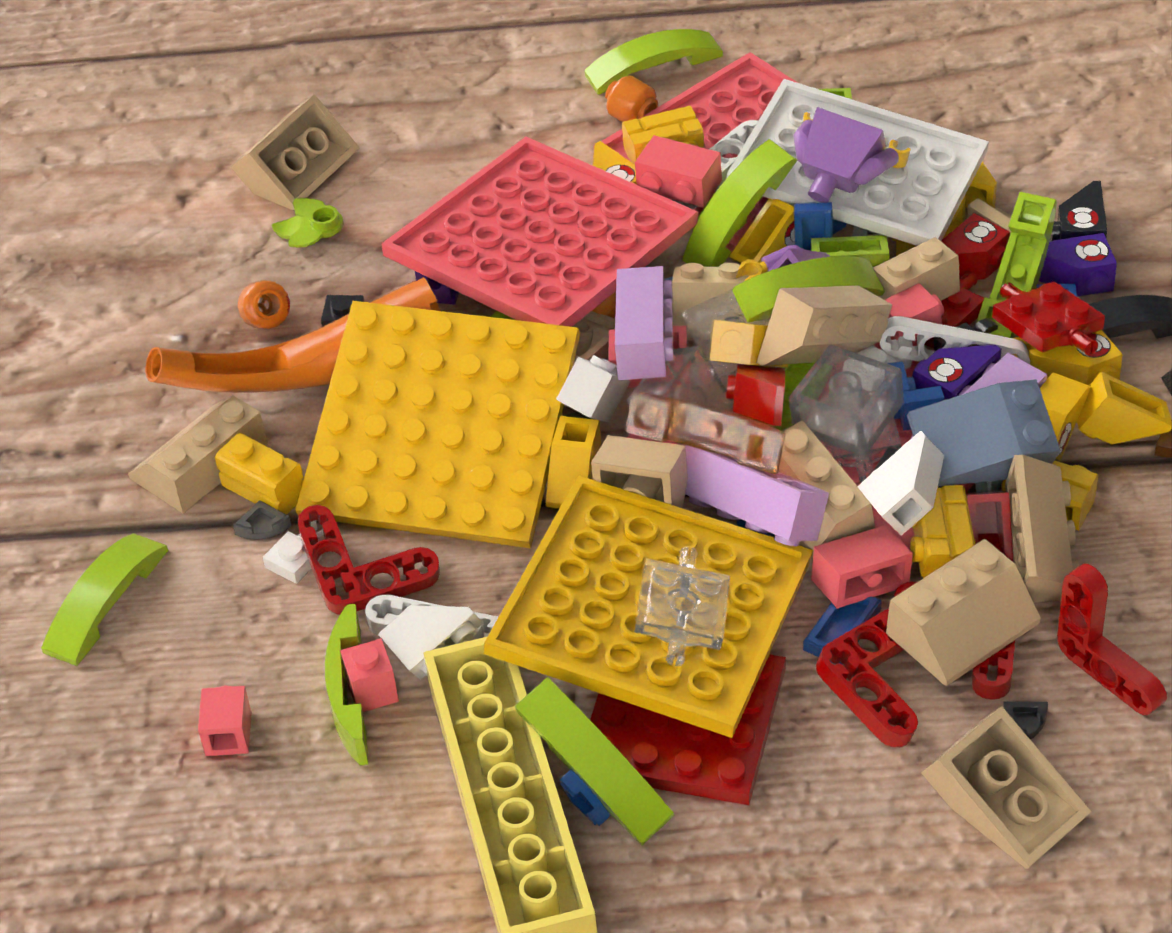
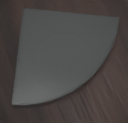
(261, 522)

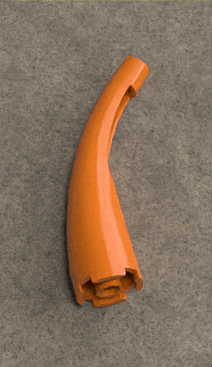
(275, 368)

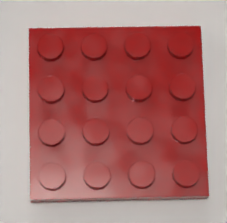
(691, 758)

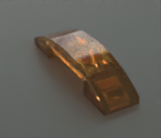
(707, 429)

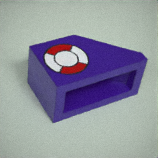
(1082, 262)
(955, 368)

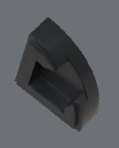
(1028, 715)

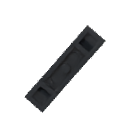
(1136, 314)

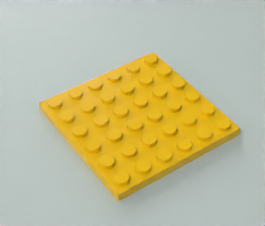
(440, 423)
(582, 593)

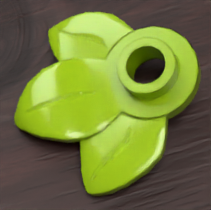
(311, 223)

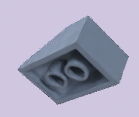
(986, 430)

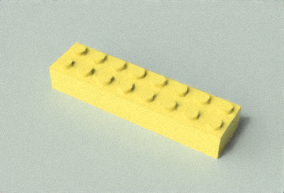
(508, 794)

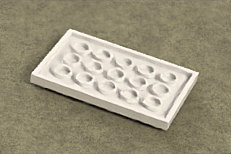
(899, 203)

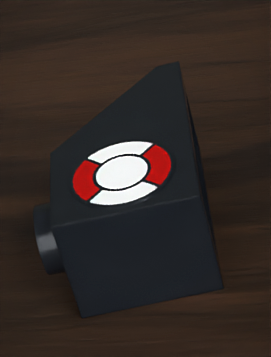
(1081, 214)

